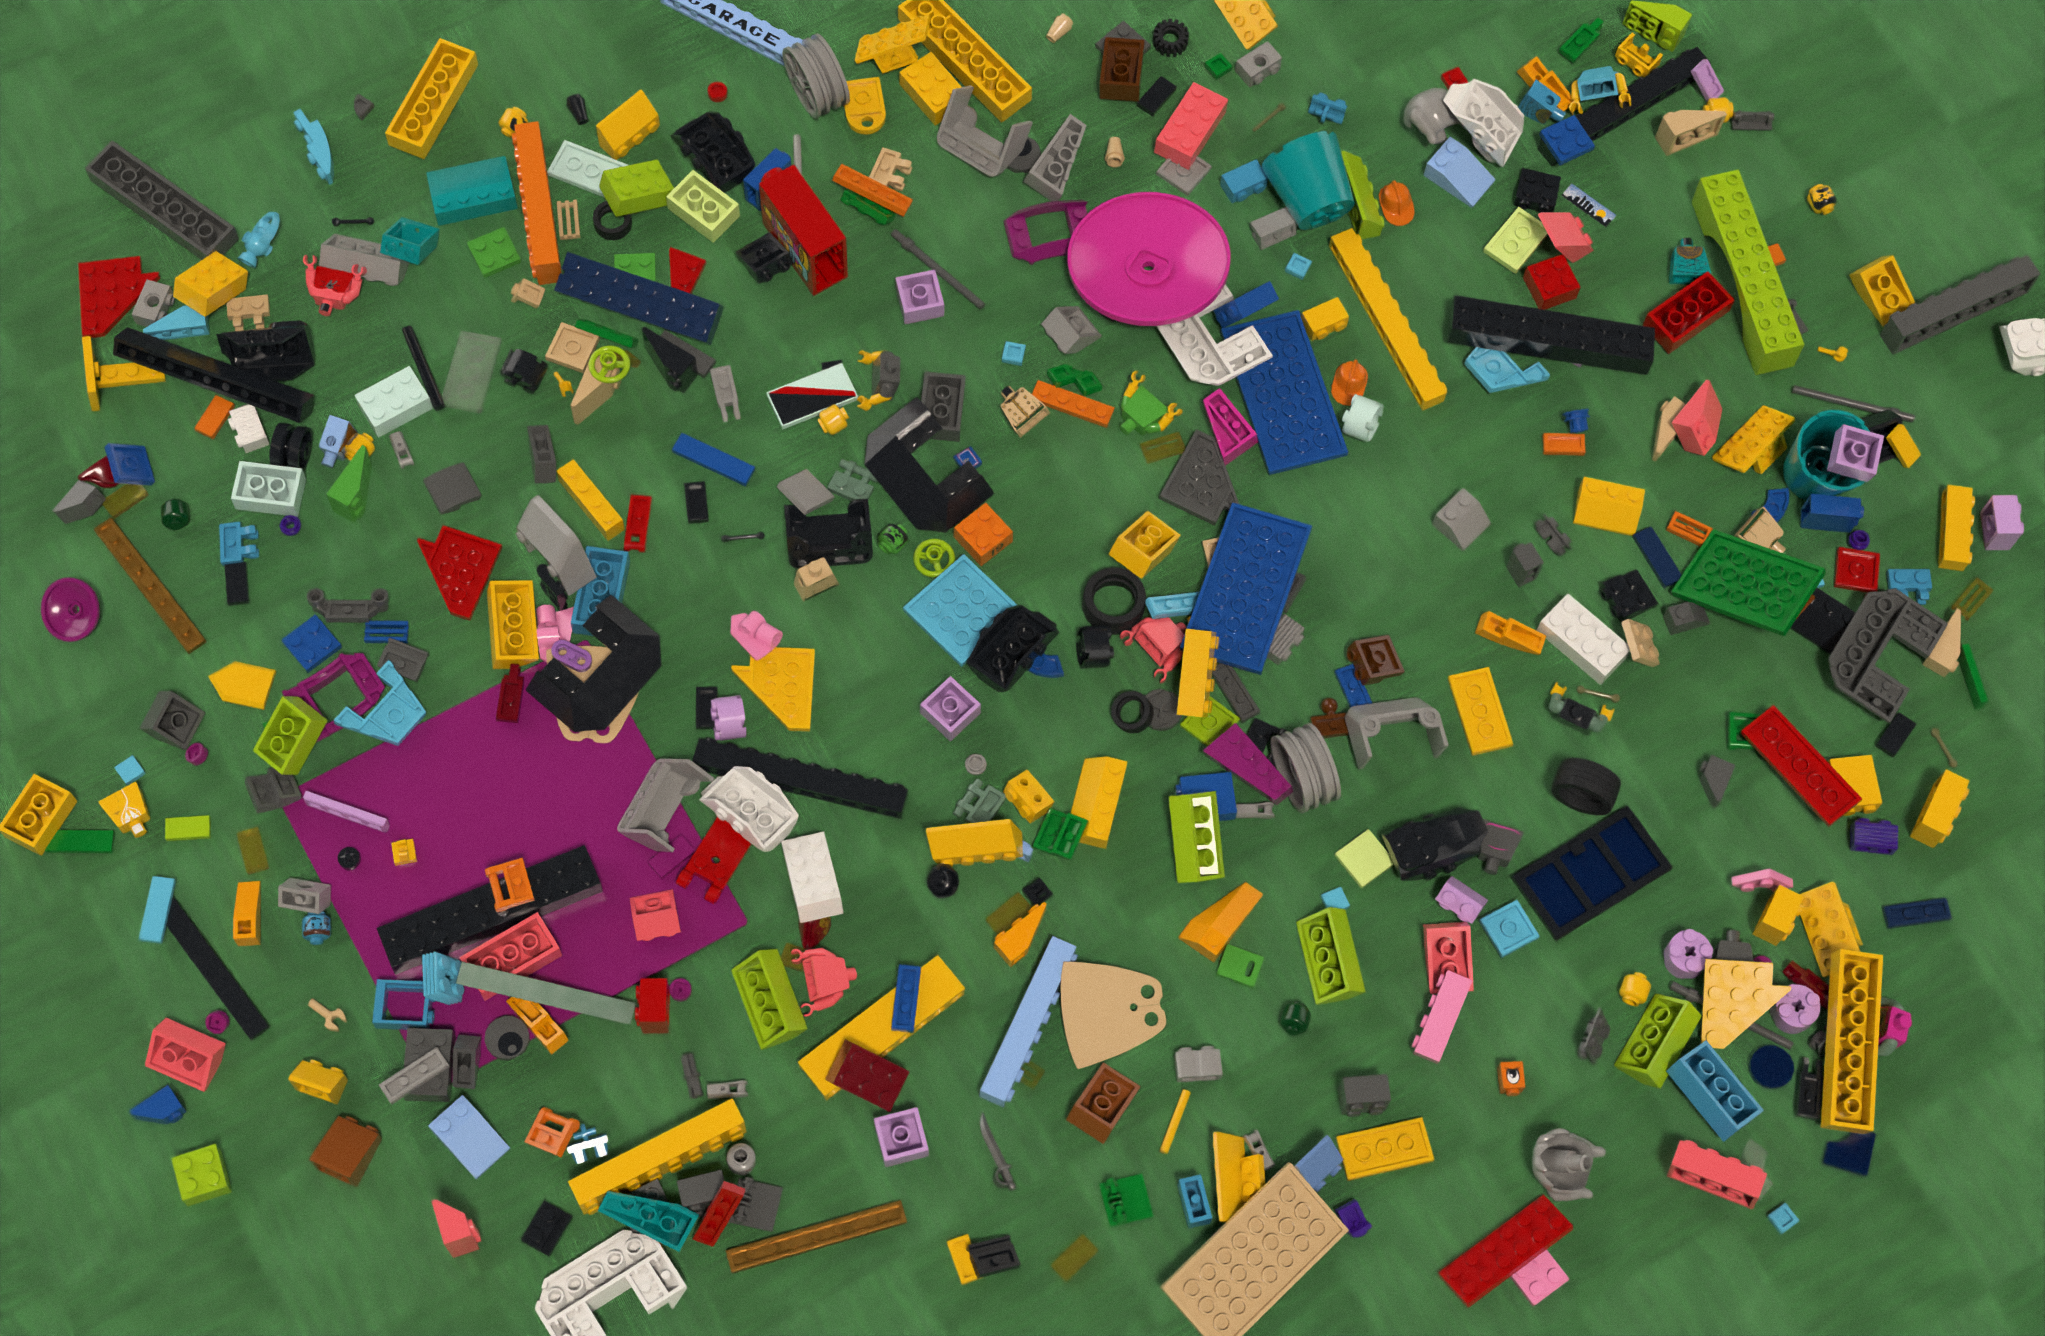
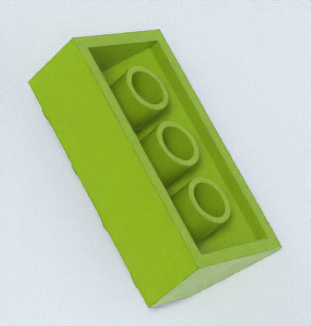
(1365, 212)
(1196, 837)
(1330, 956)
(769, 998)
(1658, 1040)

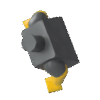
(884, 377)

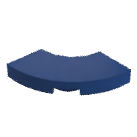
(1776, 503)
(1047, 666)

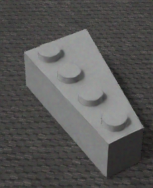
(1054, 165)

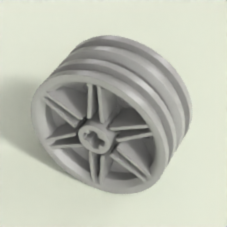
(816, 75)
(1307, 766)

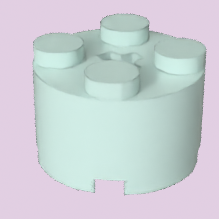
(1362, 418)

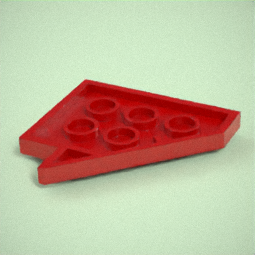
(109, 292)
(460, 568)

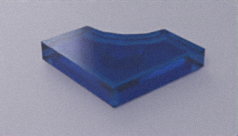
(1851, 1154)

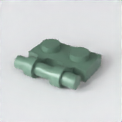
(849, 487)
(985, 808)

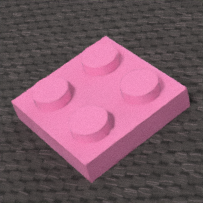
(1539, 1278)

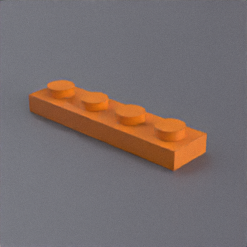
(872, 190)
(1073, 404)

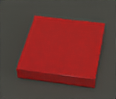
(1857, 570)

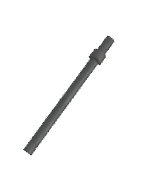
(909, 245)
(1849, 402)
(1693, 996)

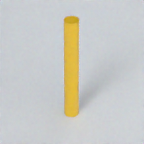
(1174, 1123)

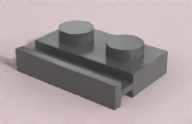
(406, 659)

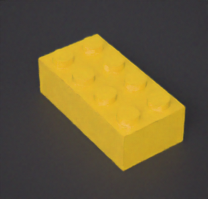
(1196, 673)

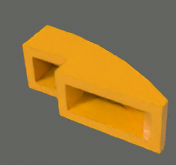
(1535, 70)
(1510, 633)
(539, 1023)

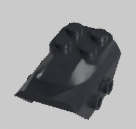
(715, 150)
(272, 352)
(1011, 646)
(1435, 843)

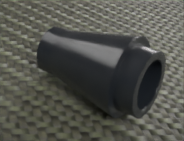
(577, 107)

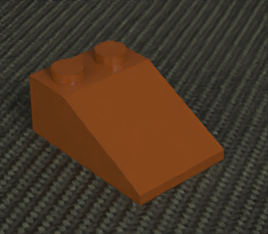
(1103, 1103)

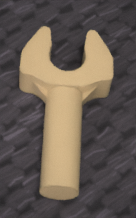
(328, 1015)

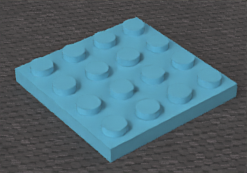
(958, 608)

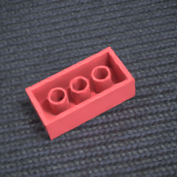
(1191, 125)
(517, 950)
(1717, 1174)

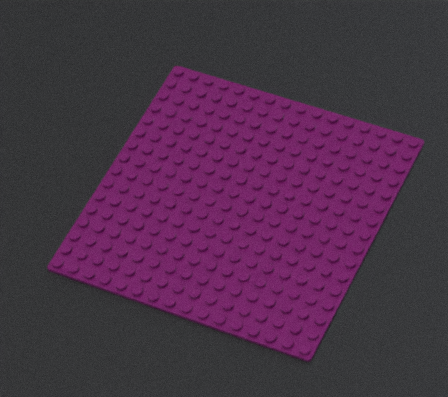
(491, 795)

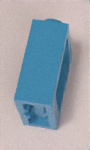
(381, 1000)

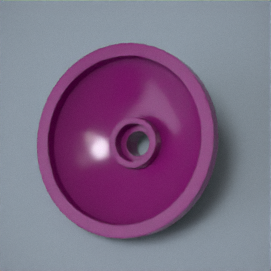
(61, 613)

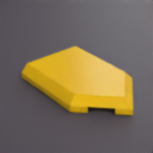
(244, 684)

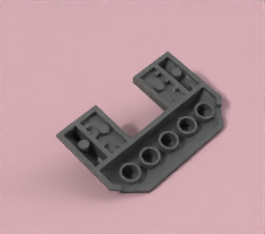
(1864, 639)

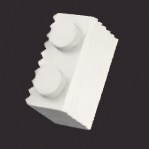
(249, 428)

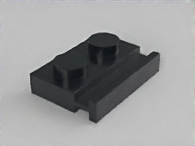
(546, 1228)
(993, 1256)

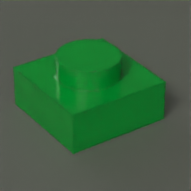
(1218, 66)

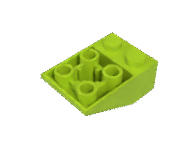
(1658, 22)

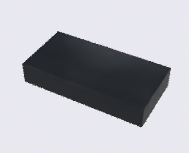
(1156, 96)
(696, 502)
(237, 584)
(703, 704)
(1895, 735)

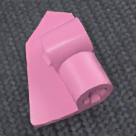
(552, 627)
(755, 634)

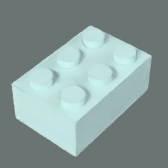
(393, 401)
(268, 488)

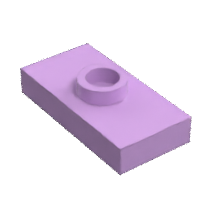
(1707, 80)

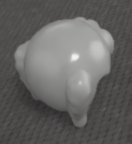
(1430, 114)
(1564, 1163)

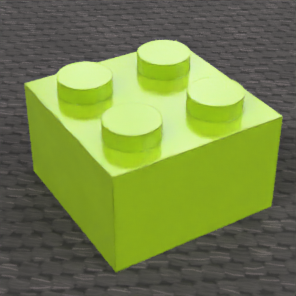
(201, 1175)

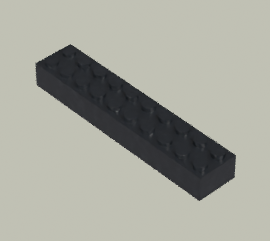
(1551, 335)
(473, 915)

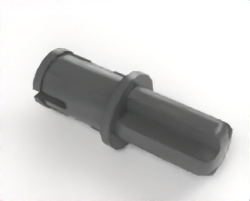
(691, 1076)

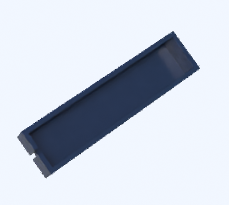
(639, 298)

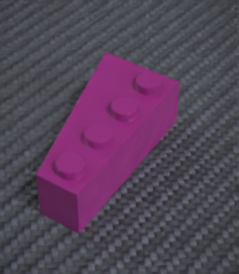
(1245, 761)

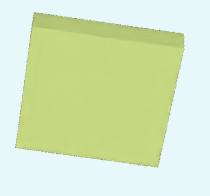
(1364, 858)

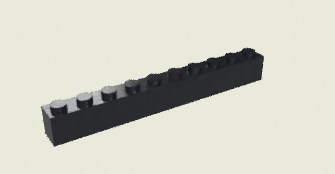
(1644, 94)
(213, 374)
(805, 779)

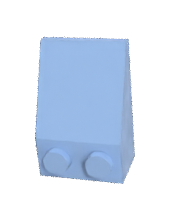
(1459, 172)
(469, 1137)

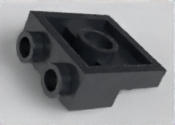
(1537, 191)
(765, 258)
(1627, 595)

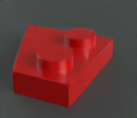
(685, 270)

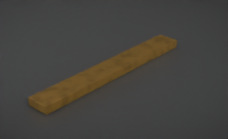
(150, 585)
(816, 1236)

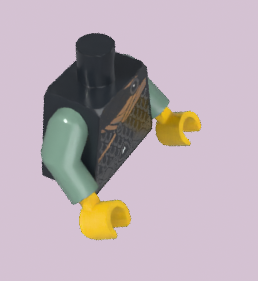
(1575, 714)

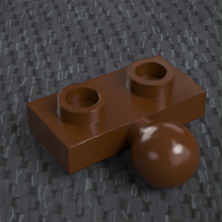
(1331, 724)

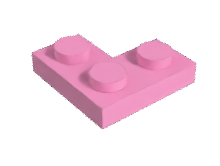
(1765, 878)

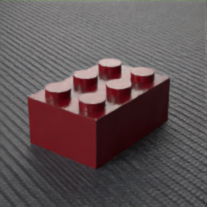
(867, 1075)

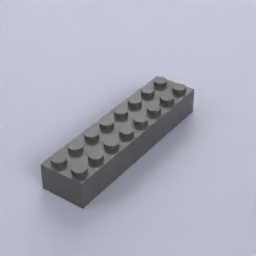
(160, 202)
(1959, 304)

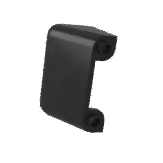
(836, 537)

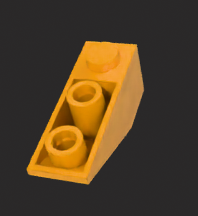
(247, 914)
(1017, 941)

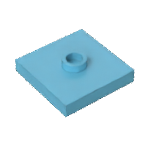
(1509, 928)

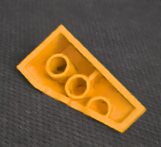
(1217, 925)

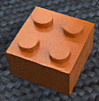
(983, 534)

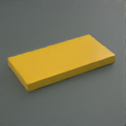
(1480, 711)
(1385, 1149)

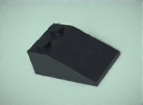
(673, 363)

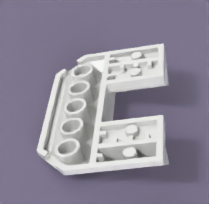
(1213, 362)
(602, 1275)

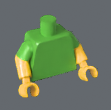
(1143, 410)

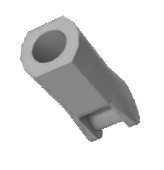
(400, 448)
(1250, 810)
(722, 1090)
(1262, 1150)

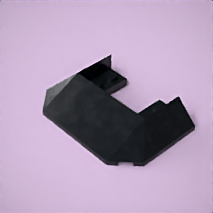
(907, 483)
(614, 683)

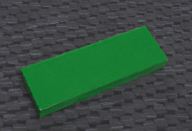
(607, 333)
(1972, 677)
(82, 841)

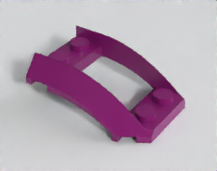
(1019, 236)
(360, 672)

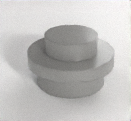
(975, 764)

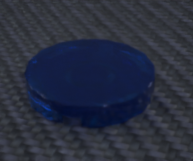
(1771, 1067)

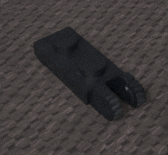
(1809, 1091)

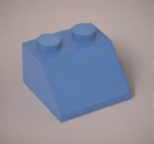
(1320, 1163)

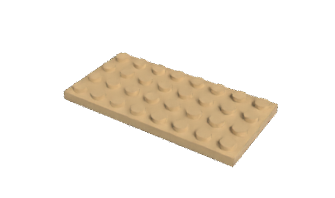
(1255, 1256)

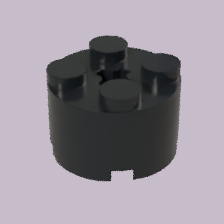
(523, 370)
(1094, 646)

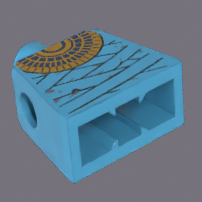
(1541, 104)

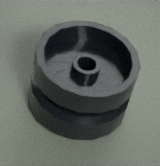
(291, 446)

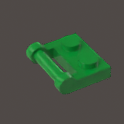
(1737, 722)

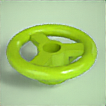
(607, 354)
(934, 549)

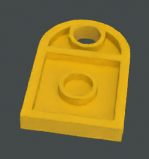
(865, 105)

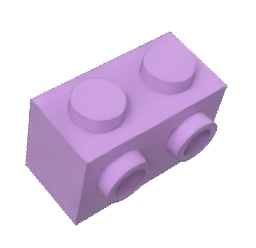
(1461, 900)

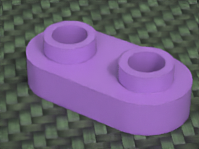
(572, 656)

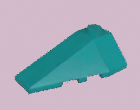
(654, 1218)

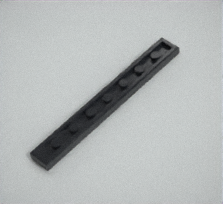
(215, 972)

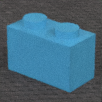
(1244, 181)
(1194, 1201)

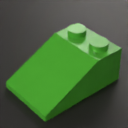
(350, 490)

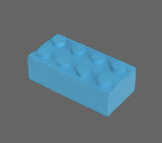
(611, 572)
(1714, 1090)

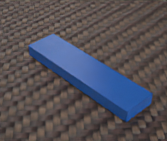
(713, 459)

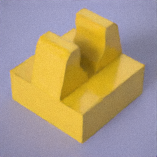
(404, 852)

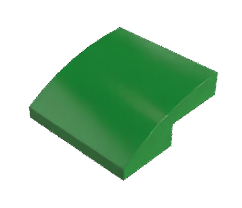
(1060, 834)

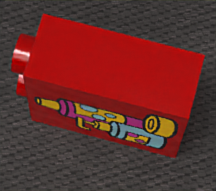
(804, 228)

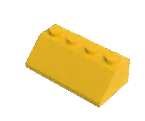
(512, 623)
(1098, 797)
(975, 842)

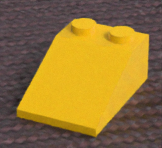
(1882, 288)

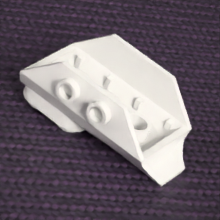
(1488, 117)
(2025, 345)
(751, 807)

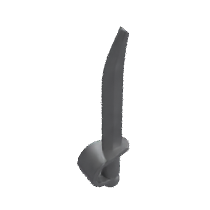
(1003, 1168)

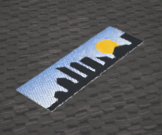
(1588, 205)

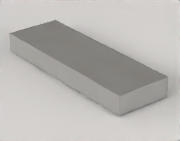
(414, 1075)

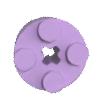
(728, 717)
(1687, 942)
(1805, 1002)

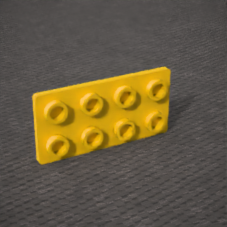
(1249, 19)
(893, 46)
(1756, 442)
(1828, 924)
(1236, 1175)

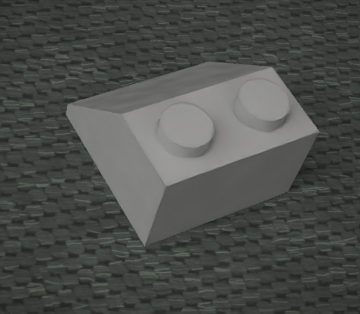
(1070, 329)
(1462, 519)

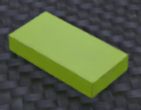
(188, 828)

